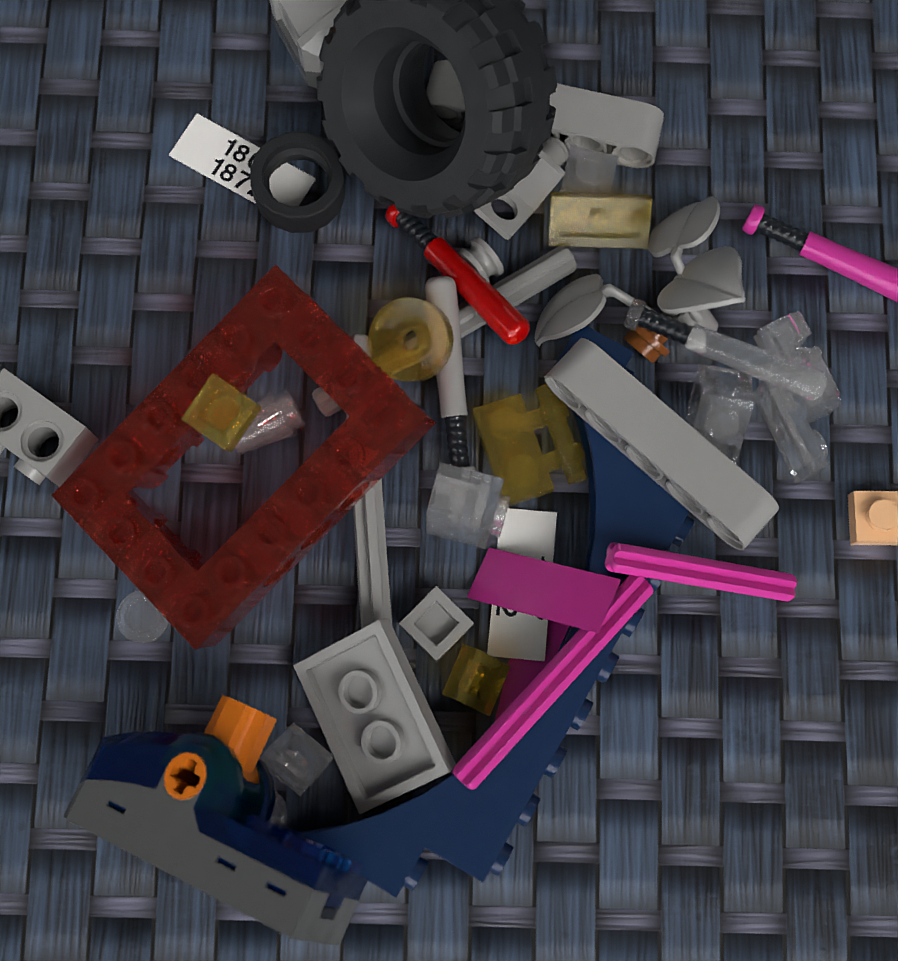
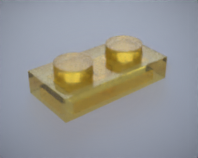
(599, 220)

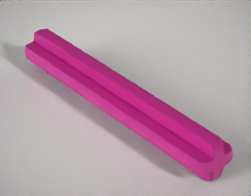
(699, 572)

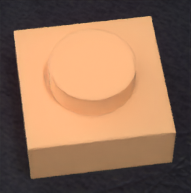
(873, 517)

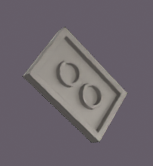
(374, 716)

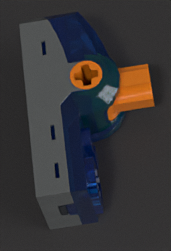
(204, 816)

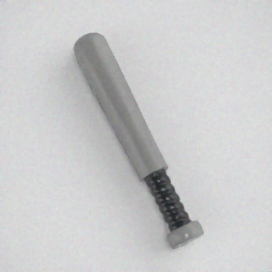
(450, 380)

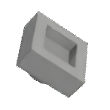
(436, 624)

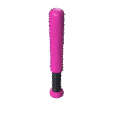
(834, 256)

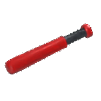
(472, 286)

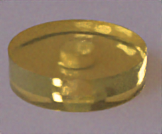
(433, 339)

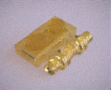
(514, 450)

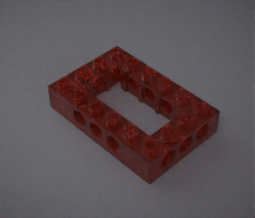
(250, 339)

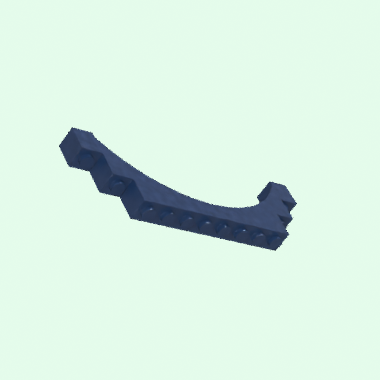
(473, 825)

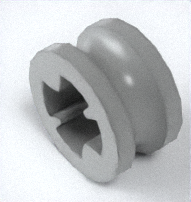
(482, 258)

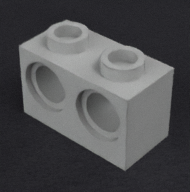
(36, 422)

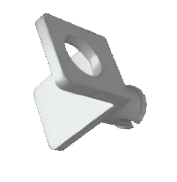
(529, 191)

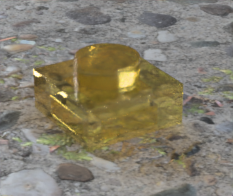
(221, 412)
(476, 679)

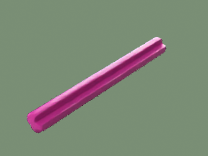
(549, 685)

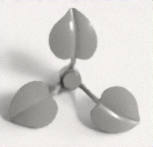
(704, 283)

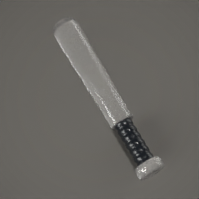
(742, 356)

